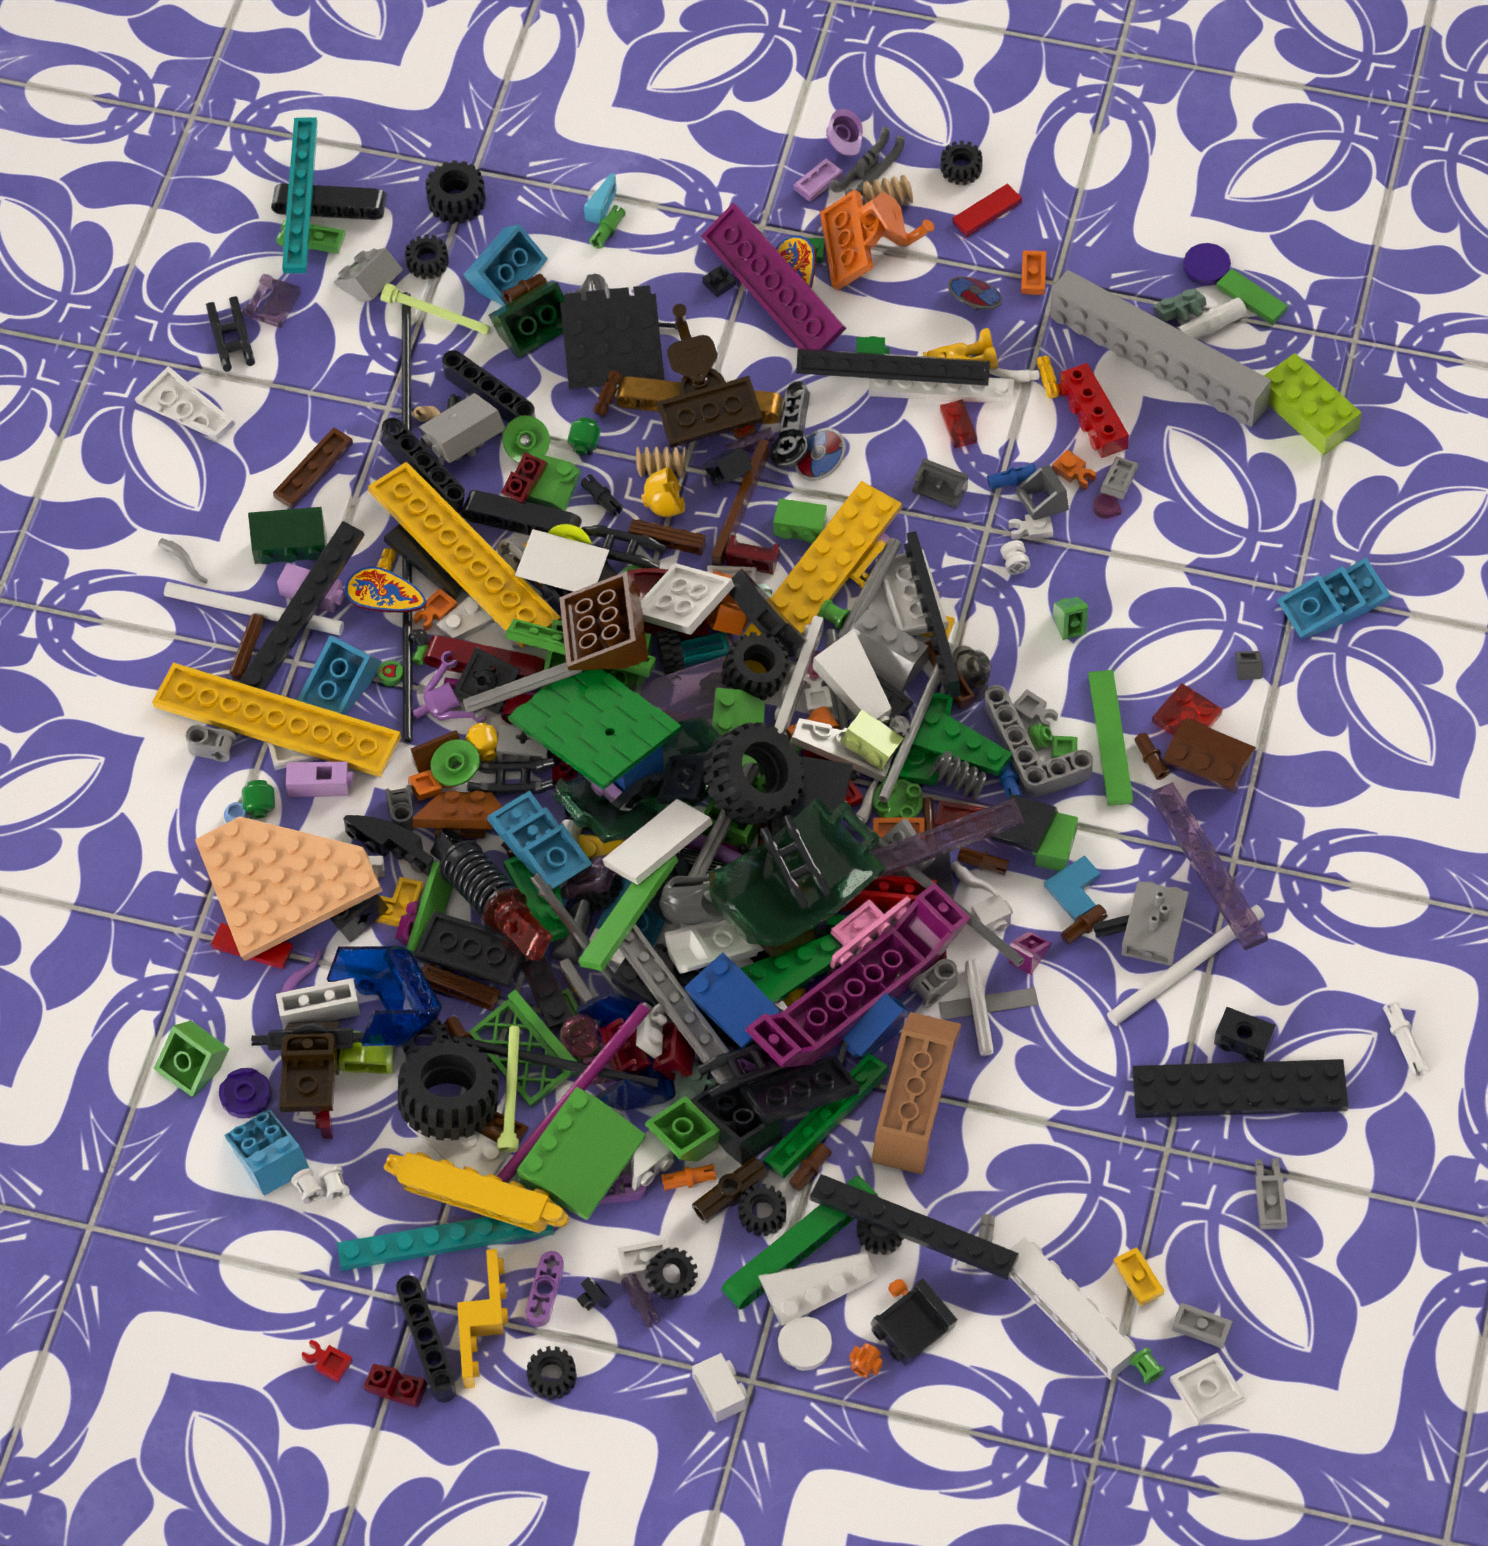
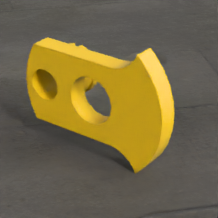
(860, 570)

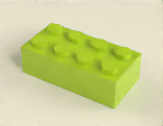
(1311, 404)

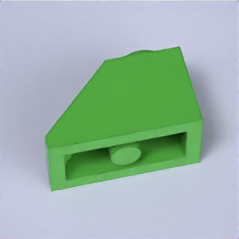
(1071, 617)

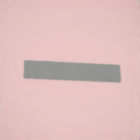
(994, 1003)

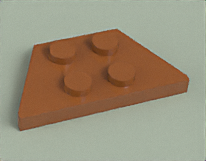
(458, 810)

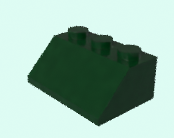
(530, 319)
(287, 535)

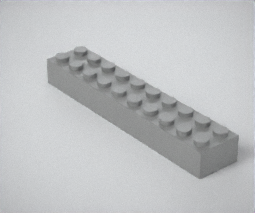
(1160, 348)

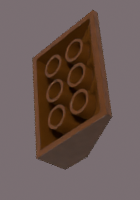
(604, 625)

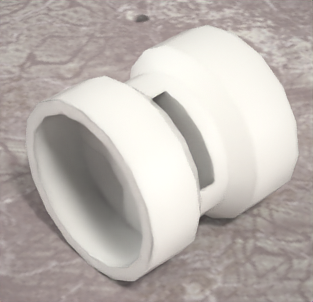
(1015, 557)

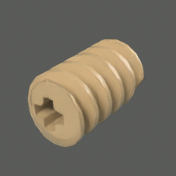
(896, 189)
(657, 461)

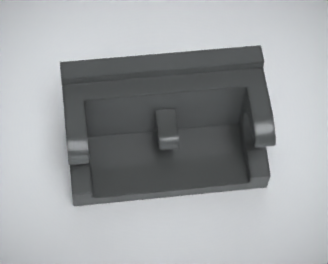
(940, 483)

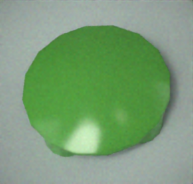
(904, 800)

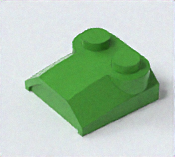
(555, 484)

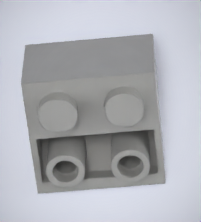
(368, 274)

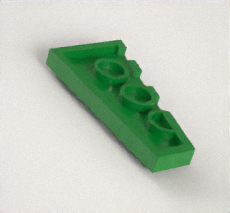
(943, 733)
(919, 763)
(538, 906)
(792, 969)

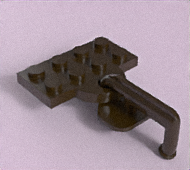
(703, 406)

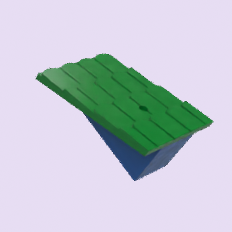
(598, 728)

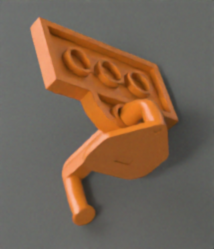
(855, 228)

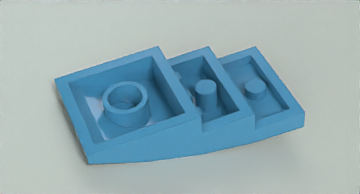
(1334, 599)
(539, 840)

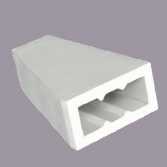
(852, 678)

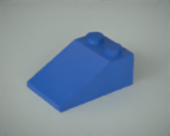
(729, 998)

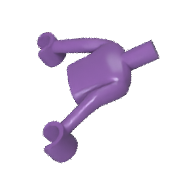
(443, 699)

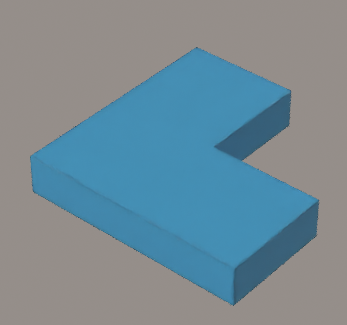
(1069, 884)

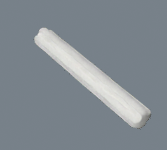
(979, 1007)

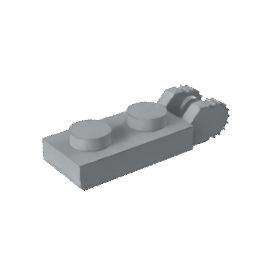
(1270, 1196)

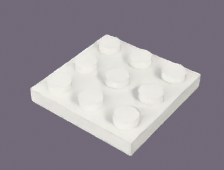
(684, 598)

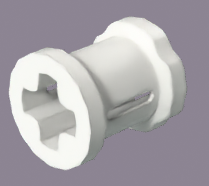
(334, 1183)
(307, 1186)

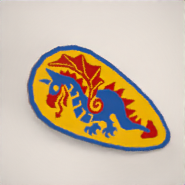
(800, 255)
(383, 591)

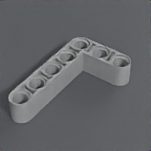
(1025, 750)

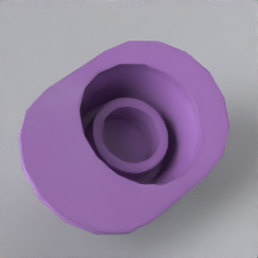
(845, 132)

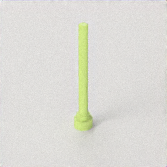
(392, 294)
(507, 1141)

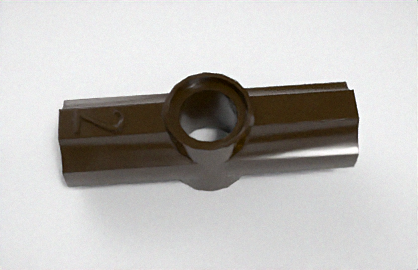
(718, 1200)

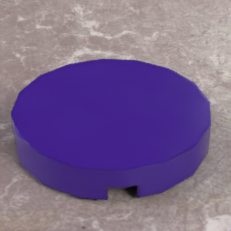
(1206, 263)
(245, 1093)

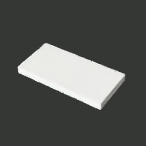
(903, 598)
(657, 841)

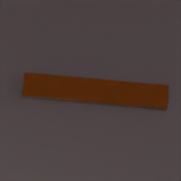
(741, 502)

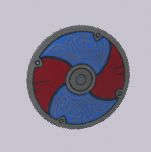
(975, 293)

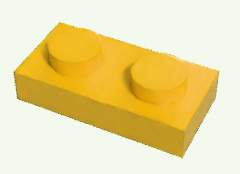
(1138, 1276)

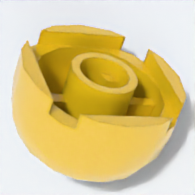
(662, 494)

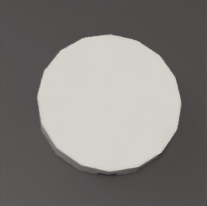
(804, 1343)

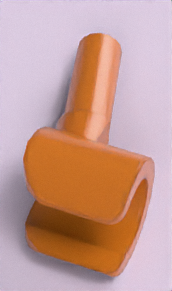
(897, 1288)

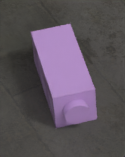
(293, 577)
(318, 779)

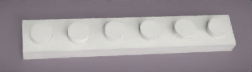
(998, 391)
(792, 692)

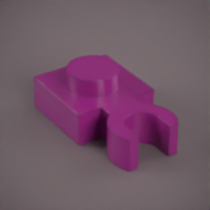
(406, 923)

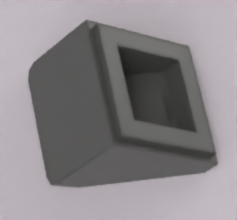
(1248, 665)

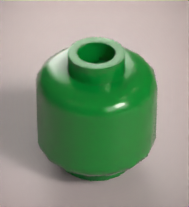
(584, 435)
(258, 798)

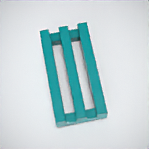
(704, 652)

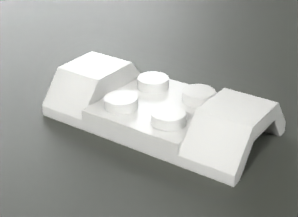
(703, 942)

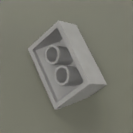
(890, 650)

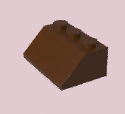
(1209, 755)

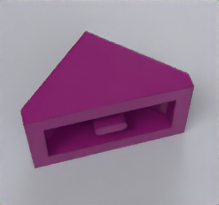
(1032, 949)

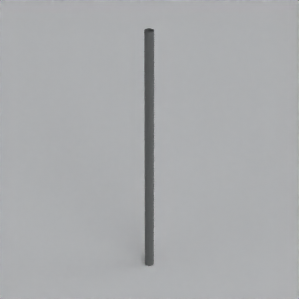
(974, 923)

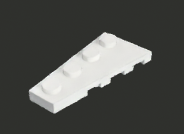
(181, 402)
(467, 619)
(825, 741)
(474, 1152)
(814, 1285)

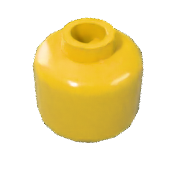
(484, 739)

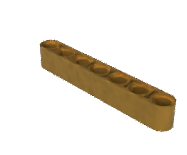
(644, 393)

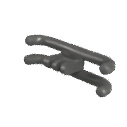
(868, 166)

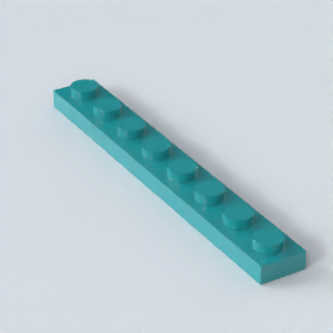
(300, 195)
(431, 1241)

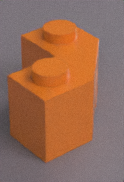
(727, 614)

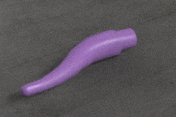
(292, 982)

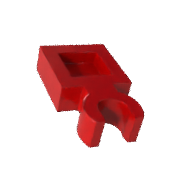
(330, 1362)

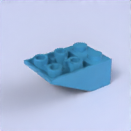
(267, 1151)

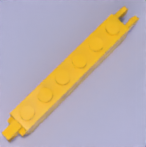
(476, 1192)

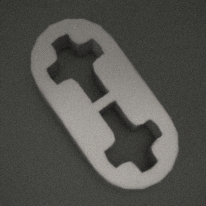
(515, 547)

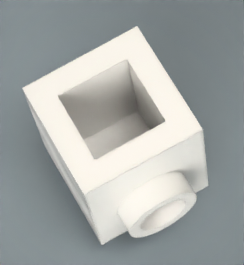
(993, 913)

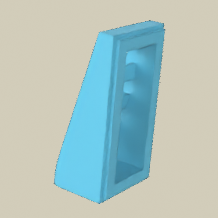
(601, 200)

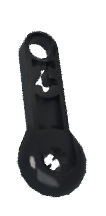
(792, 428)

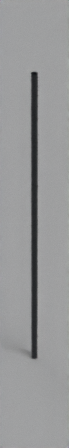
(406, 566)

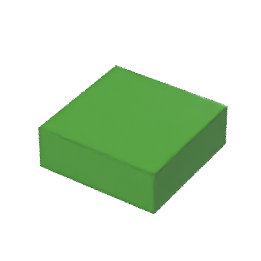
(1063, 745)

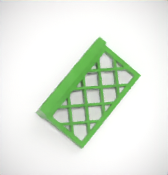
(539, 1031)

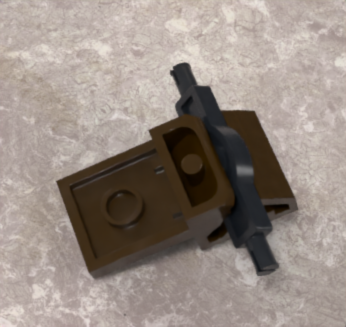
(308, 1062)

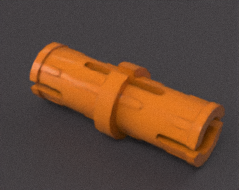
(688, 1177)

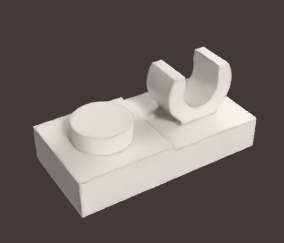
(649, 1032)
(636, 1257)

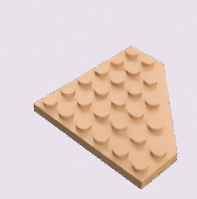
(281, 880)

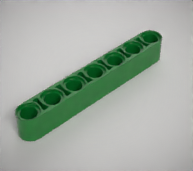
(789, 1250)

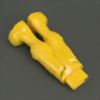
(982, 347)

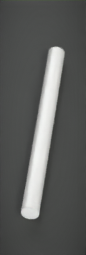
(246, 606)
(1175, 972)

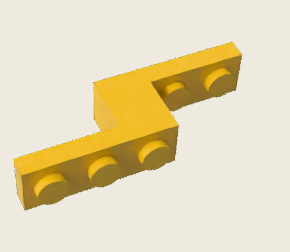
(482, 1318)

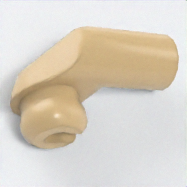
(425, 413)

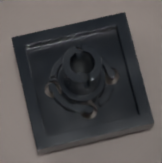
(486, 680)

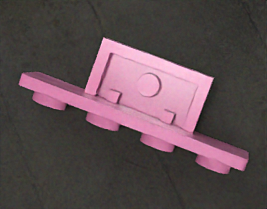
(861, 927)

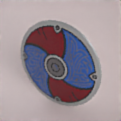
(824, 454)

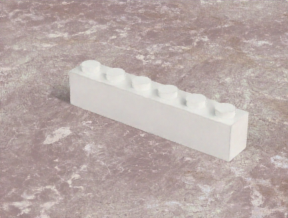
(1070, 1310)

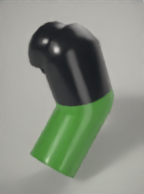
(422, 641)

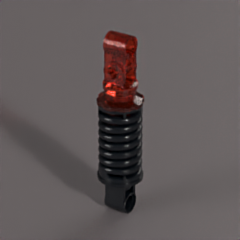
(489, 892)

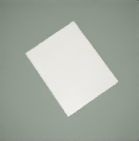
(561, 561)

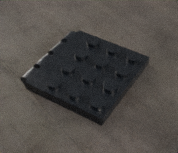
(611, 335)

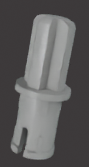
(899, 725)

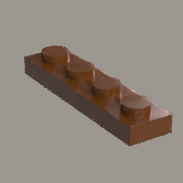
(312, 468)

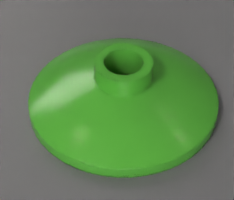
(533, 430)
(450, 755)

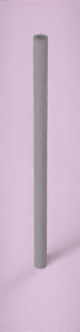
(912, 732)

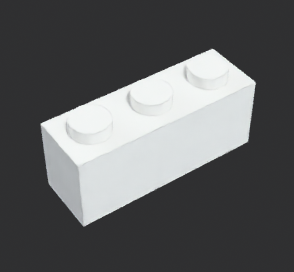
(319, 1003)

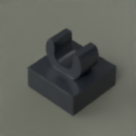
(719, 280)
(593, 1295)

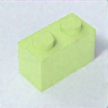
(871, 740)

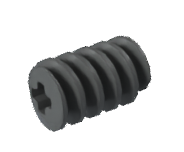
(959, 774)

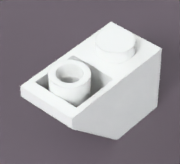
(649, 1160)

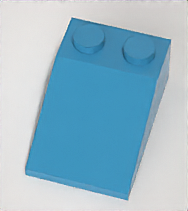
(339, 676)

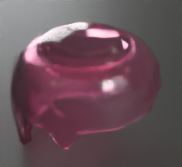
(580, 1035)

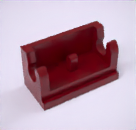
(748, 555)
(676, 1053)
(629, 1057)

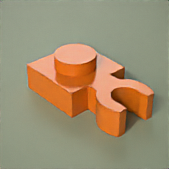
(1072, 467)
(437, 607)
(425, 785)

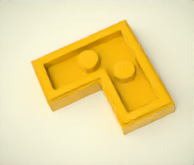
(405, 892)

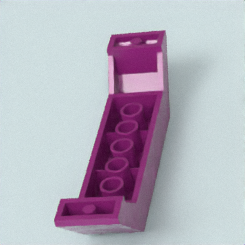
(885, 966)

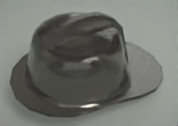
(974, 668)

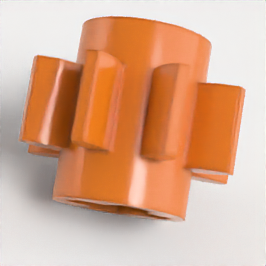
(865, 1360)

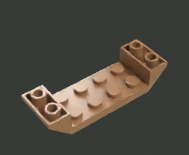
(914, 1092)

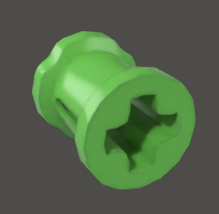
(833, 614)
(1147, 1366)

